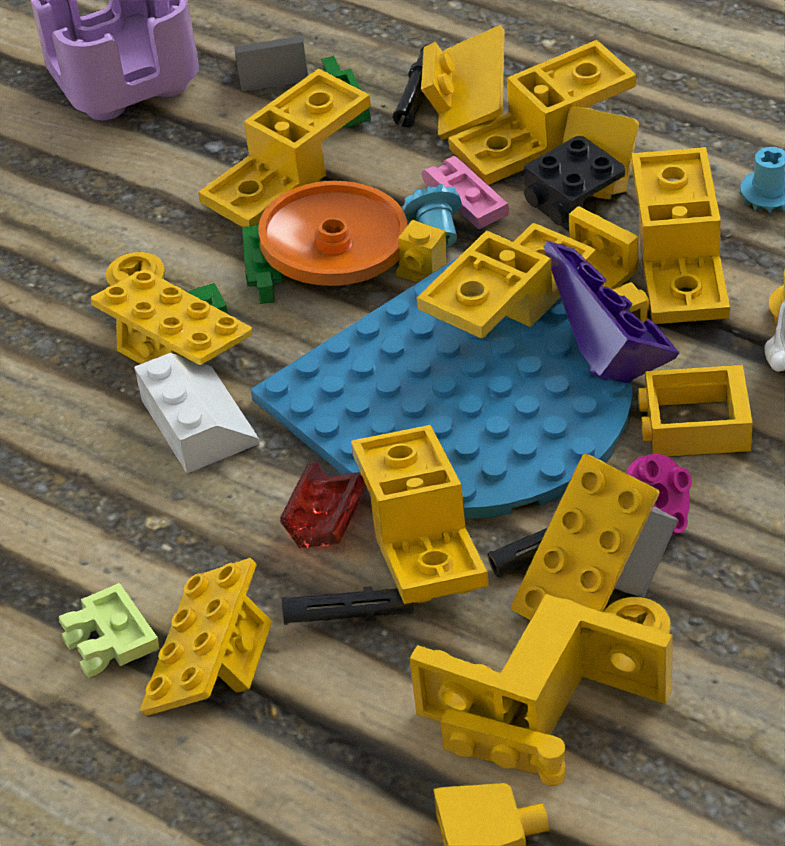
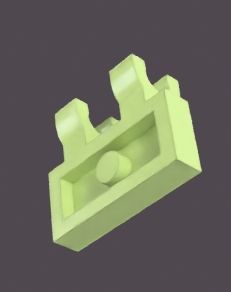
(119, 624)

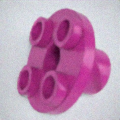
(671, 482)

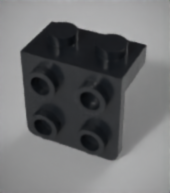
(567, 176)

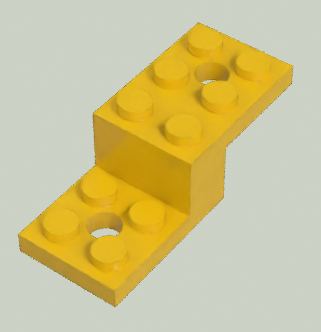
(539, 110)
(284, 146)
(680, 236)
(498, 281)
(419, 514)

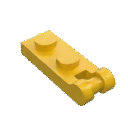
(504, 745)

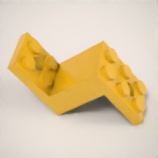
(546, 666)

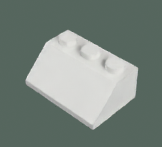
(193, 411)

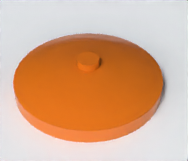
(332, 233)

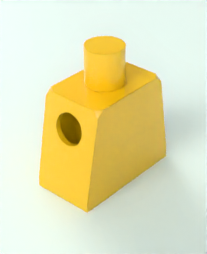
(486, 816)

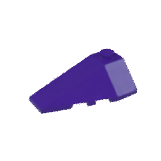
(600, 319)

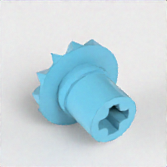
(766, 184)
(434, 208)

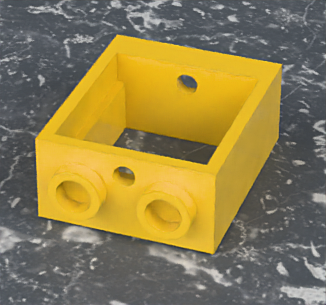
(694, 387)

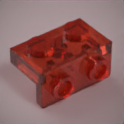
(321, 507)

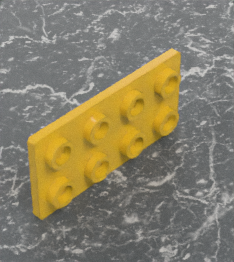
(465, 81)
(165, 319)
(587, 538)
(209, 636)

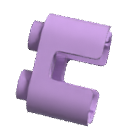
(117, 52)

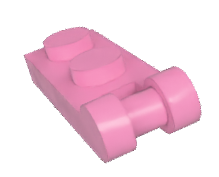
(479, 202)

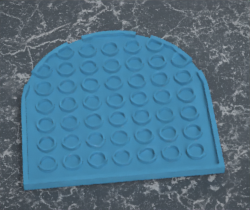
(503, 406)

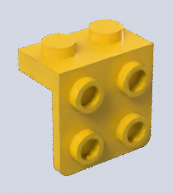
(609, 132)
(614, 246)

